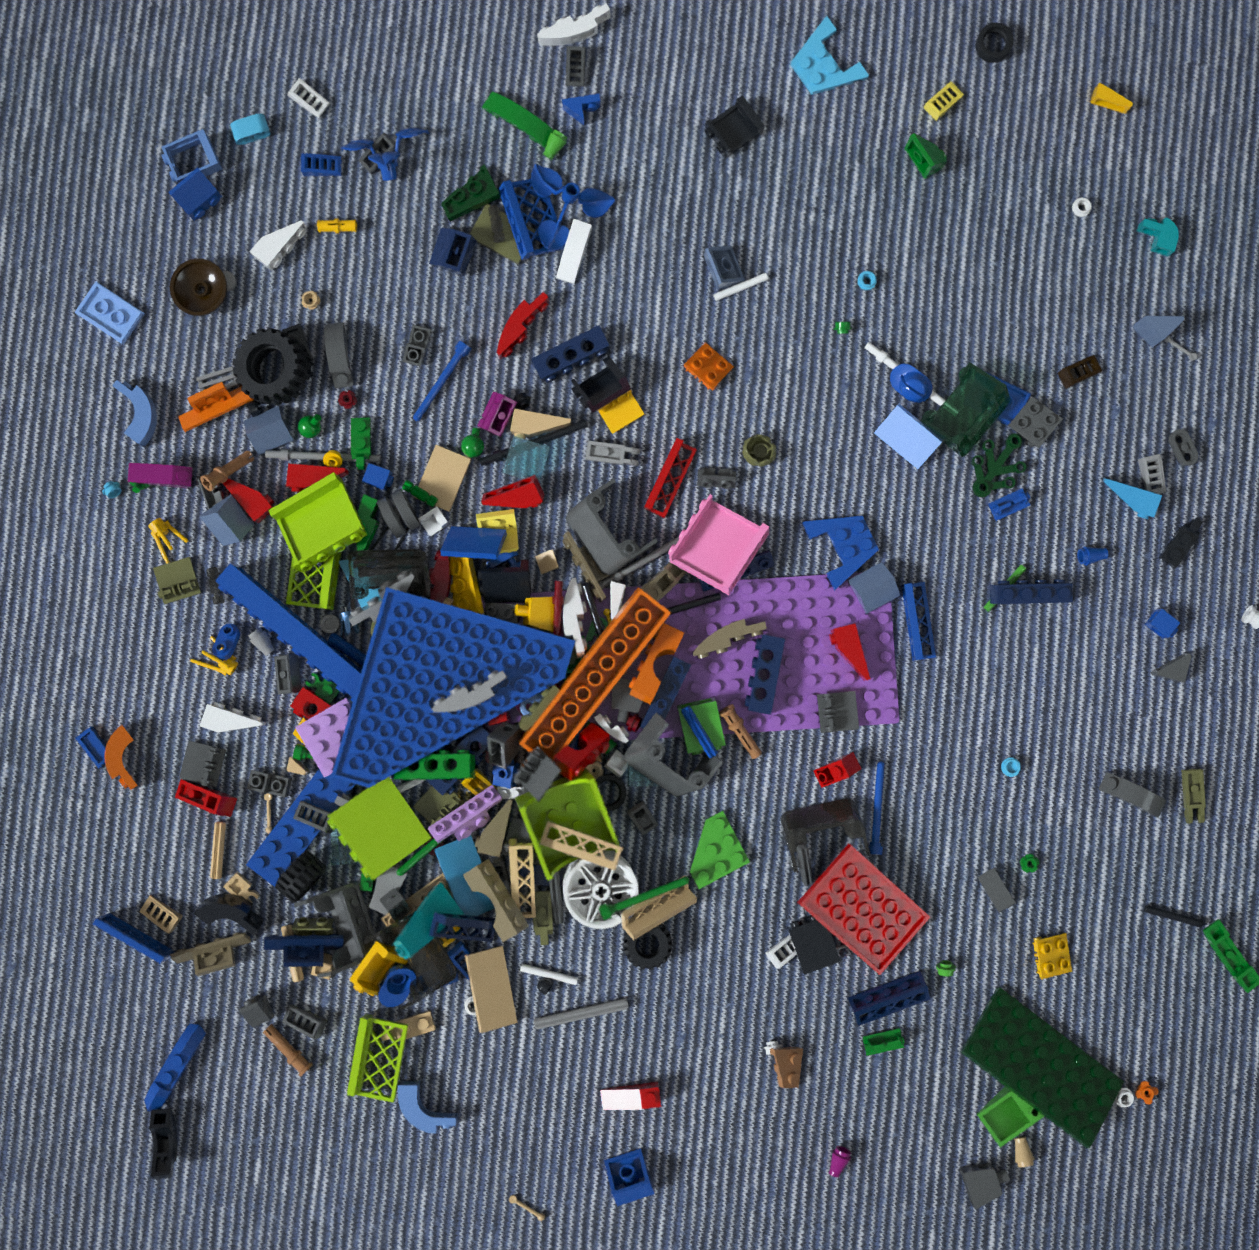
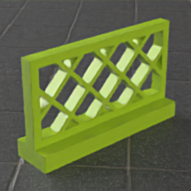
(328, 584)
(361, 1059)

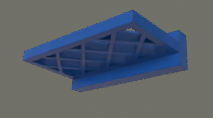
(516, 216)

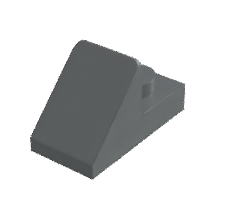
(395, 905)

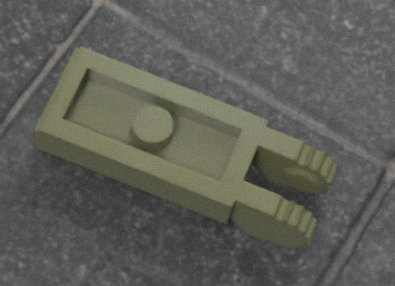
(538, 708)
(1193, 794)

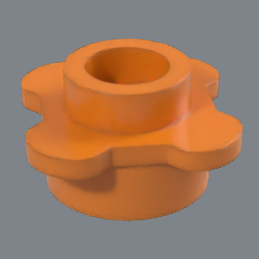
(1140, 1092)

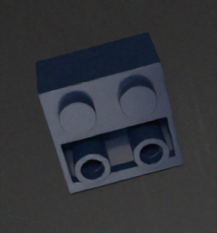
(453, 251)

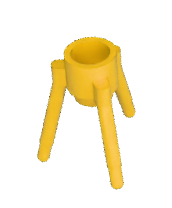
(159, 530)
(226, 667)

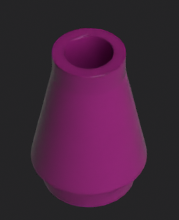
(839, 1160)

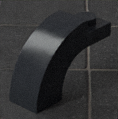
(229, 907)
(164, 1143)

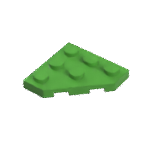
(717, 851)

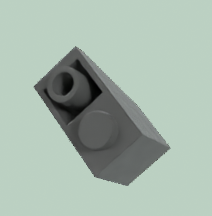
(256, 1010)

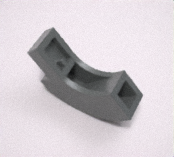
(337, 355)
(1132, 794)

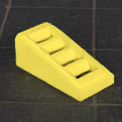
(933, 110)

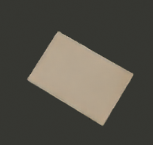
(444, 476)

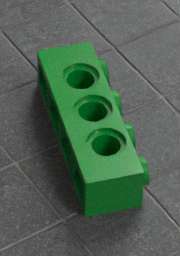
(464, 770)

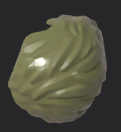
(759, 450)

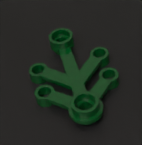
(995, 467)

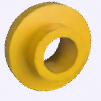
(332, 455)

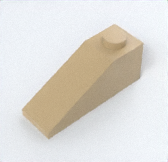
(533, 424)

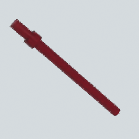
(558, 601)

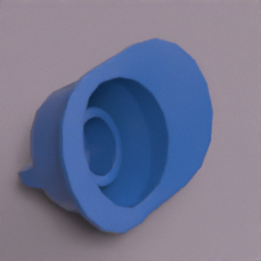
(911, 383)
(396, 986)

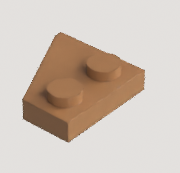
(787, 1065)

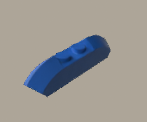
(174, 1067)

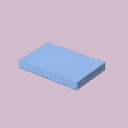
(109, 313)
(908, 436)

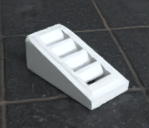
(299, 99)
(617, 593)
(776, 948)

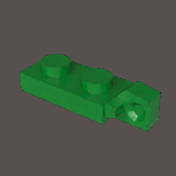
(360, 441)

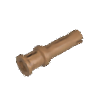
(221, 474)
(735, 724)
(293, 1057)

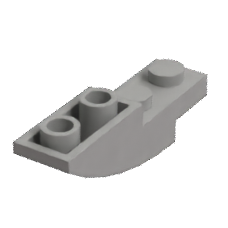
(371, 610)
(463, 699)

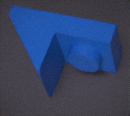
(576, 106)

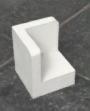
(433, 521)

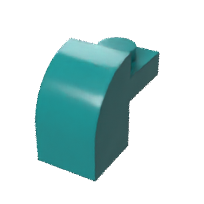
(1164, 234)

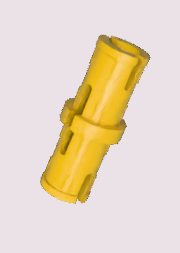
(337, 225)

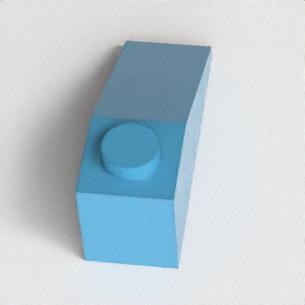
(1138, 499)

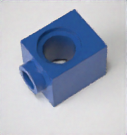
(378, 477)
(1162, 624)

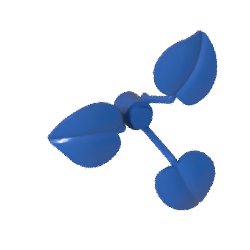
(384, 160)
(547, 181)

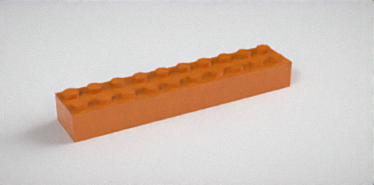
(596, 674)

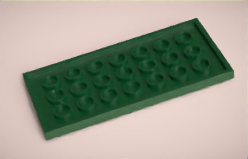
(1042, 1067)

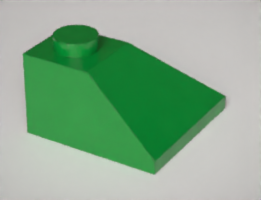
(925, 155)

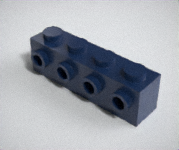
(1031, 593)

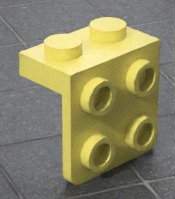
(501, 520)

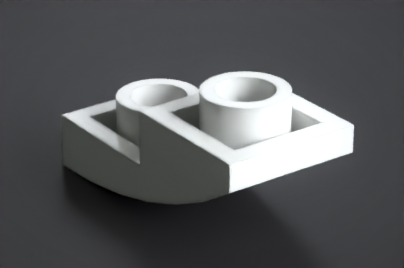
(617, 732)

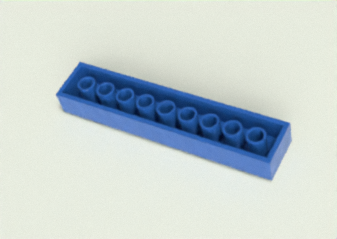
(290, 628)

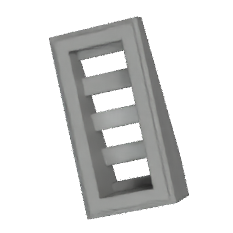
(1158, 466)

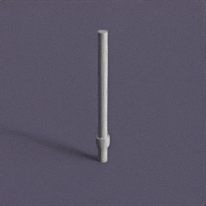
(286, 454)
(618, 576)

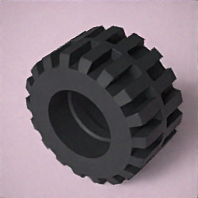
(300, 876)
(649, 960)

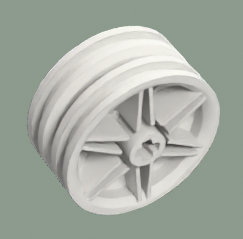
(573, 892)

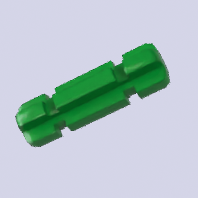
(419, 493)

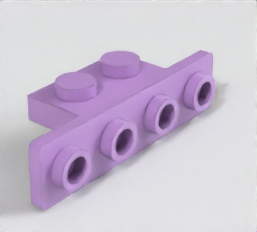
(466, 817)

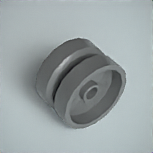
(397, 514)

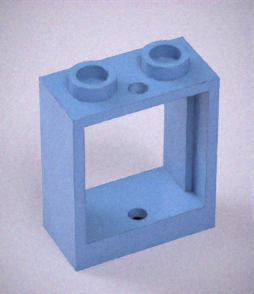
(188, 142)

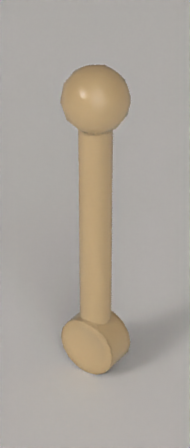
(268, 797)
(513, 1199)

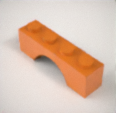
(666, 643)

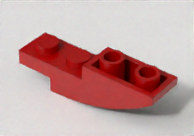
(514, 330)

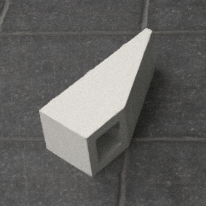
(274, 246)
(222, 720)

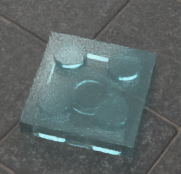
(525, 458)

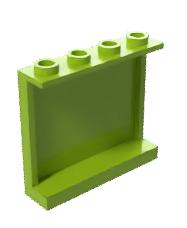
(318, 522)
(378, 828)

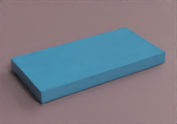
(455, 860)

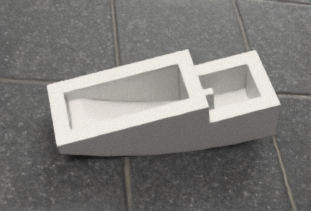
(574, 251)

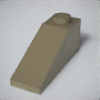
(494, 834)

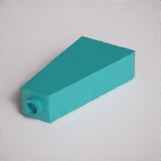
(416, 932)

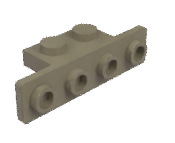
(590, 572)
(212, 956)

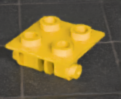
(621, 412)
(1052, 956)

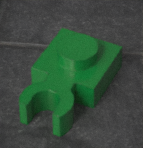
(325, 689)

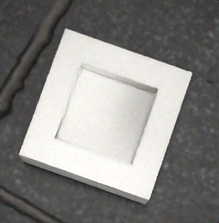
(617, 763)

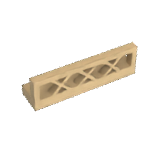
(554, 844)
(515, 876)
(657, 912)

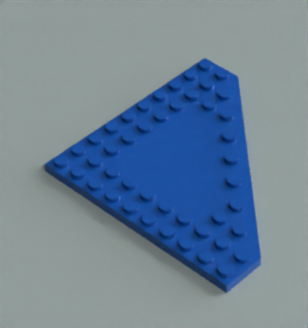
(423, 654)

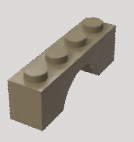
(508, 916)

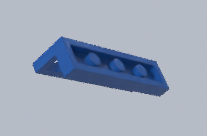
(913, 621)

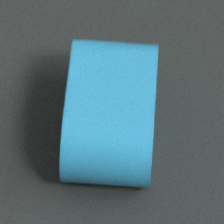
(250, 129)

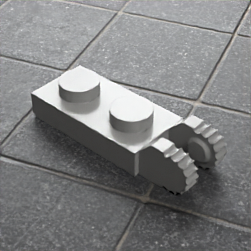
(610, 453)

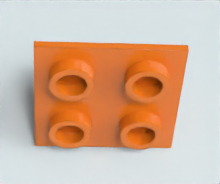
(708, 366)

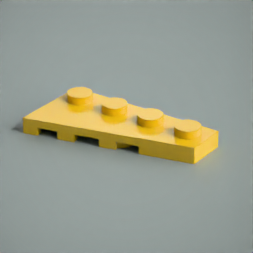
(465, 585)

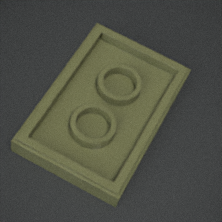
(483, 234)

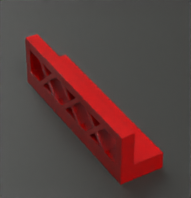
(661, 480)

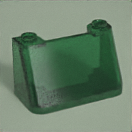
(968, 410)

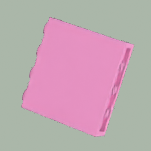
(718, 545)

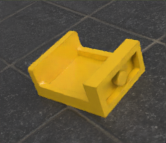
(374, 967)

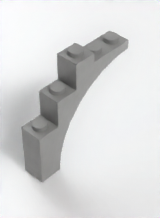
(384, 882)

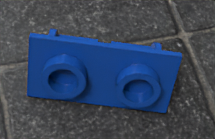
(1009, 504)

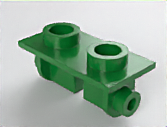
(883, 1042)

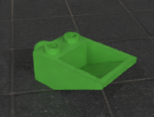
(1007, 1116)

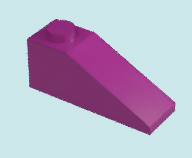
(160, 475)

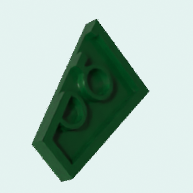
(471, 196)

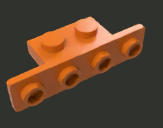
(212, 404)

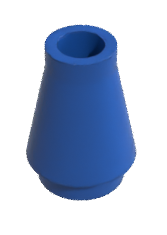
(1090, 555)

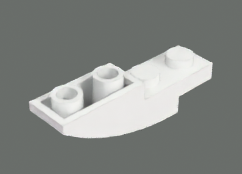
(567, 31)
(573, 612)

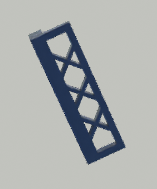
(464, 921)
(889, 995)

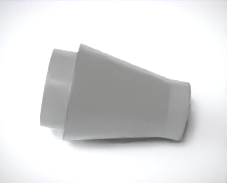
(261, 640)

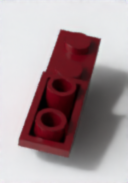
(440, 577)

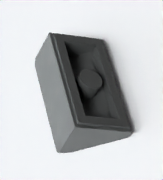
(287, 674)

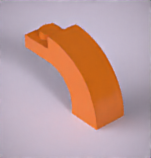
(113, 757)

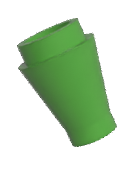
(555, 144)

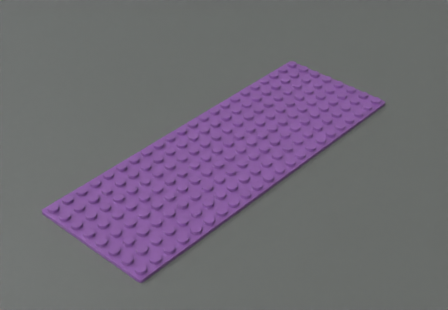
(793, 609)

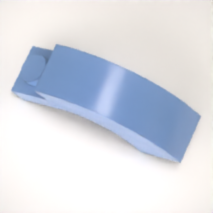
(145, 414)
(417, 1113)

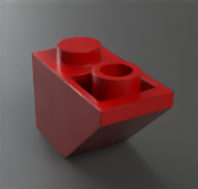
(837, 770)

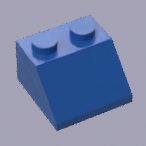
(195, 194)
(629, 1177)

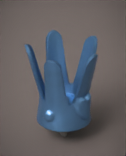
(344, 620)

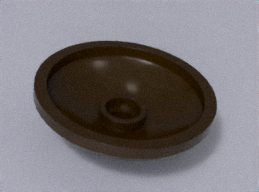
(189, 280)

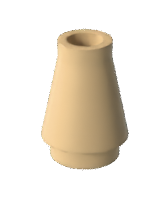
(1023, 1153)

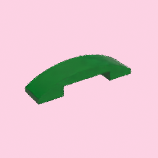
(518, 117)
(1230, 956)

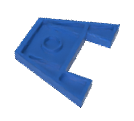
(851, 541)

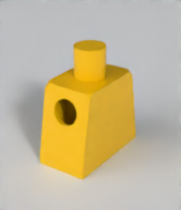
(537, 613)

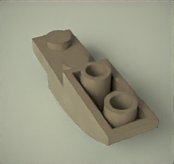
(663, 581)
(720, 639)

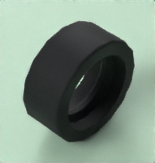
(984, 53)
(610, 777)

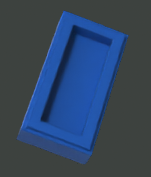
(93, 746)

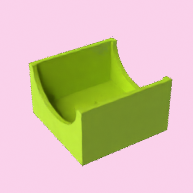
(572, 806)

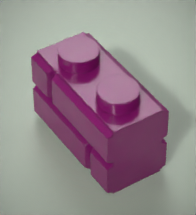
(497, 413)

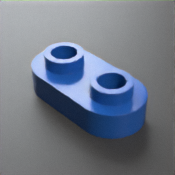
(226, 640)

